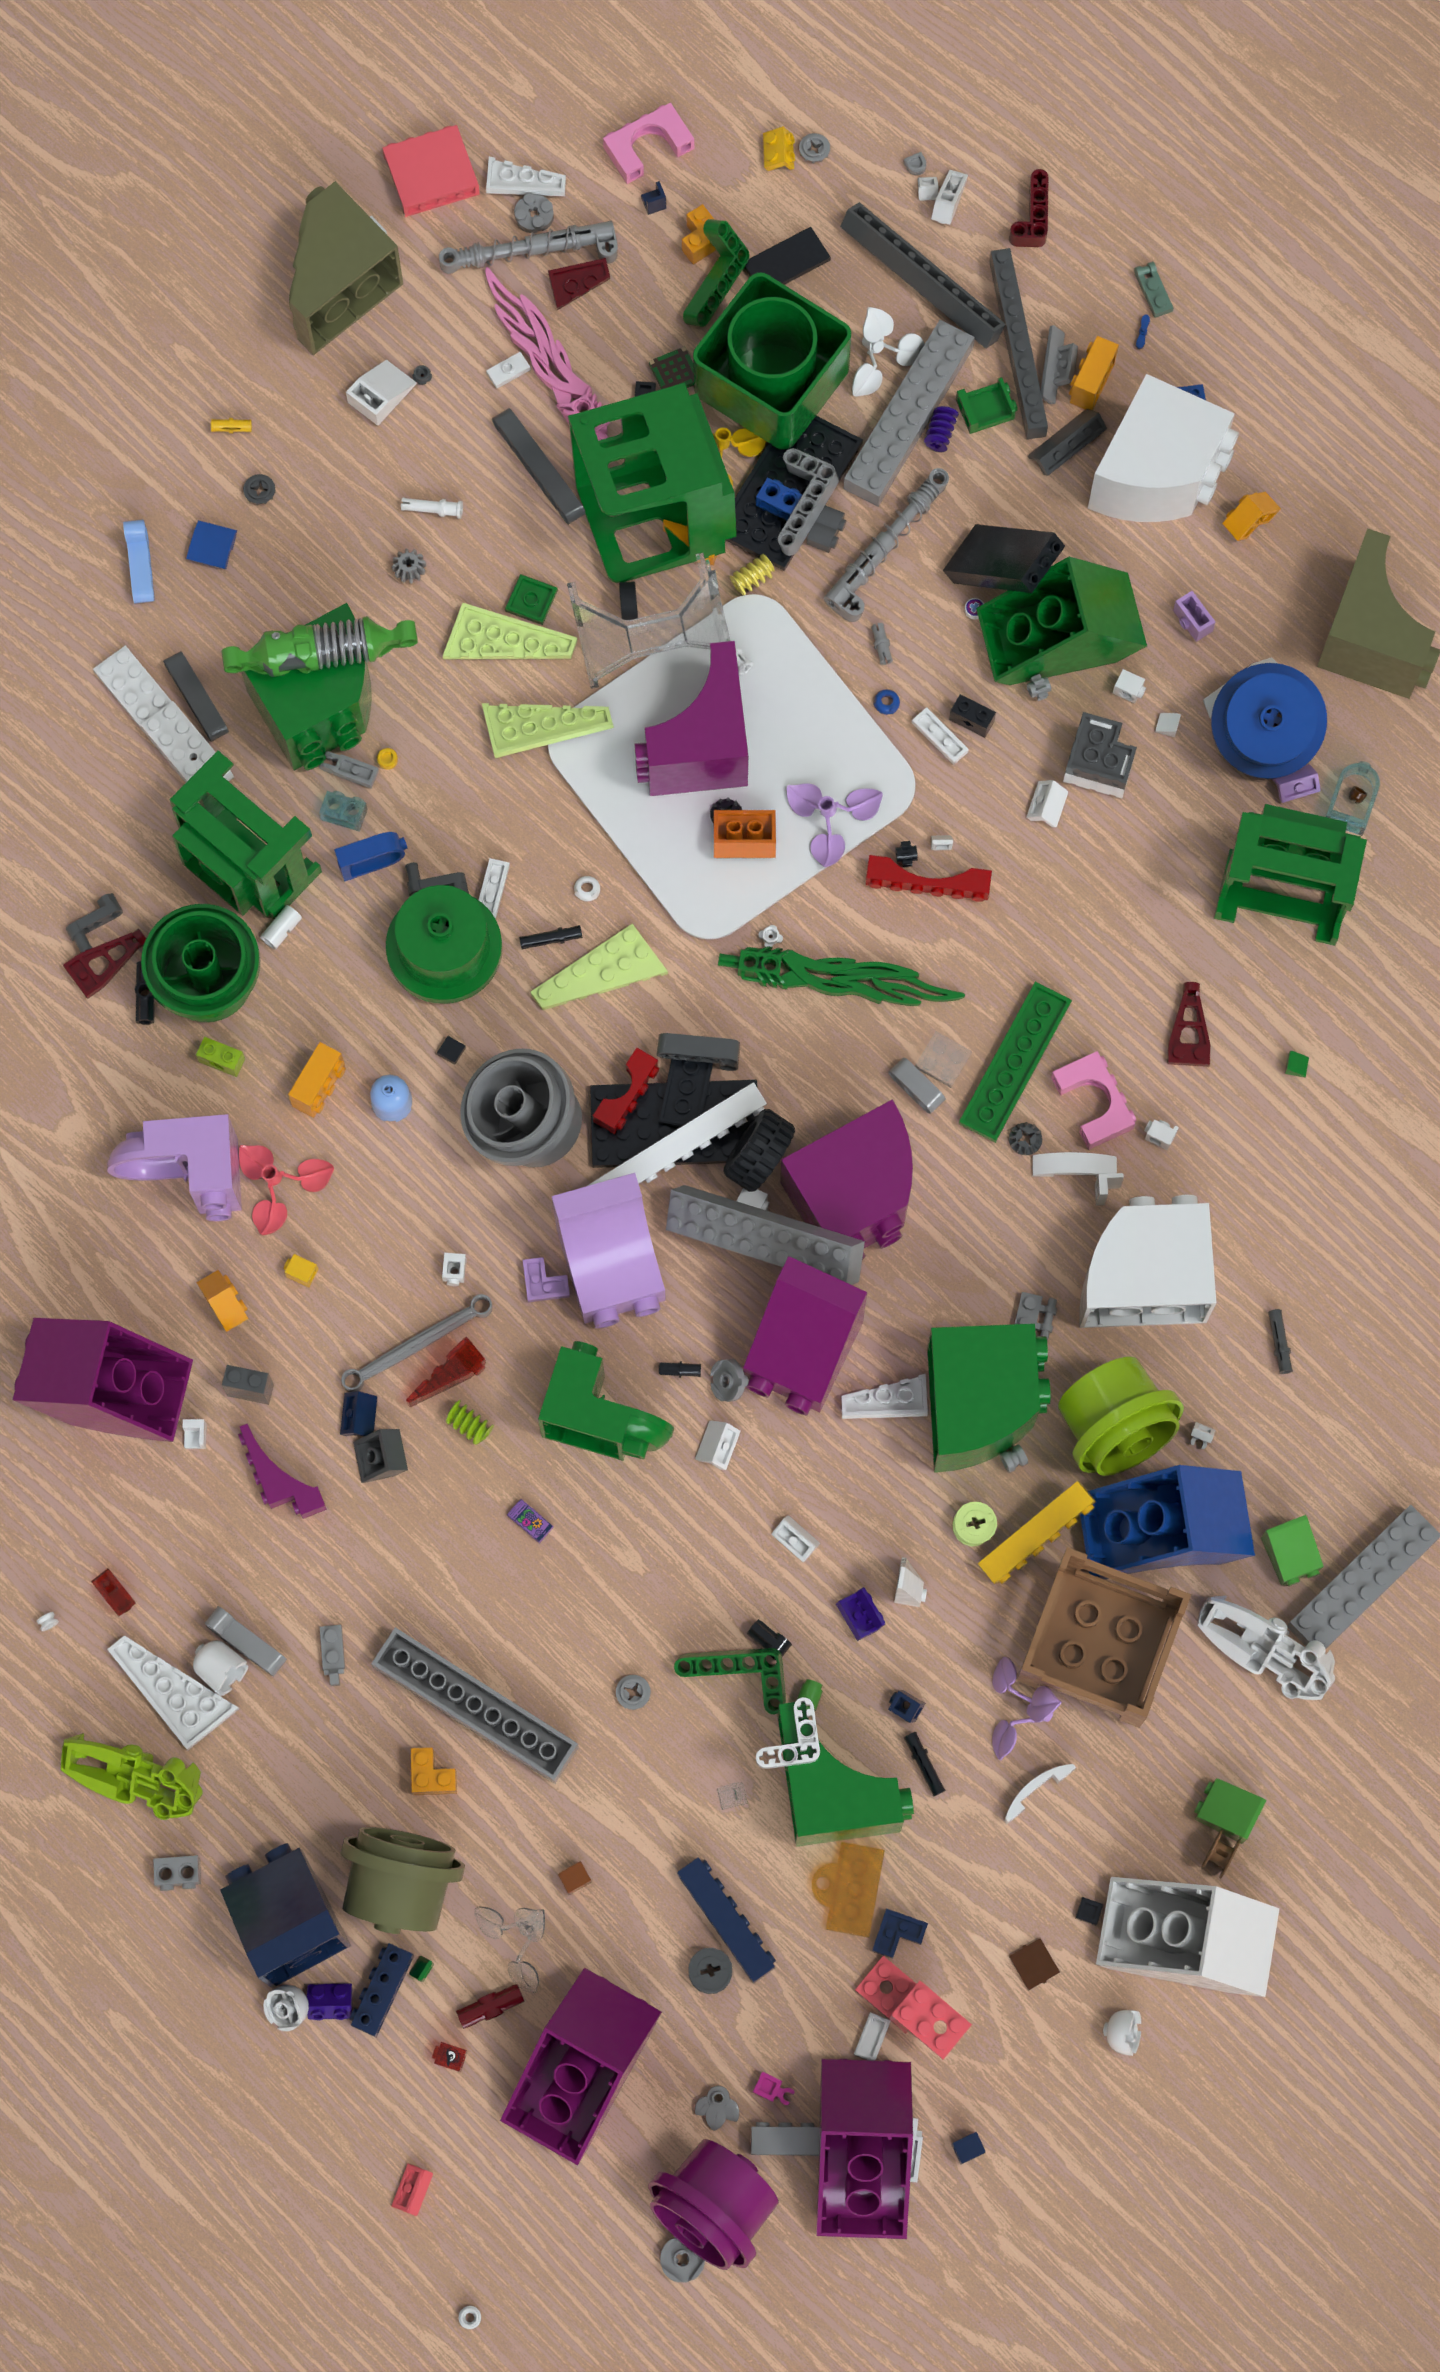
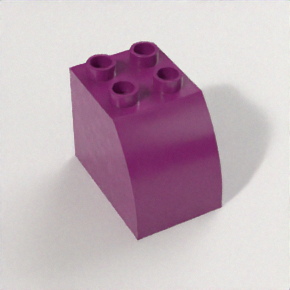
(855, 1178)
(102, 1378)

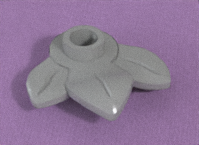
(717, 2111)

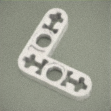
(803, 1741)

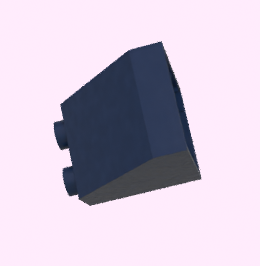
(283, 1916)

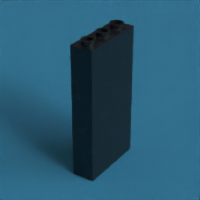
(1004, 558)

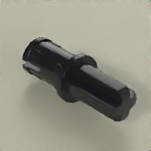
(680, 1369)

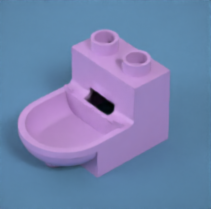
(186, 1148)

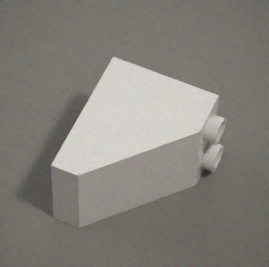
(1188, 1935)

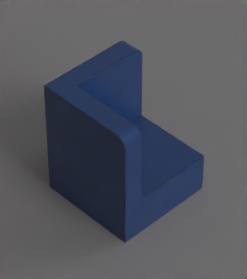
(654, 200)
(968, 2148)

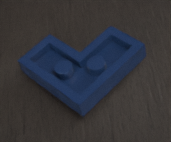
(895, 1927)

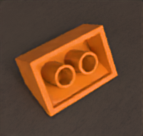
(744, 833)

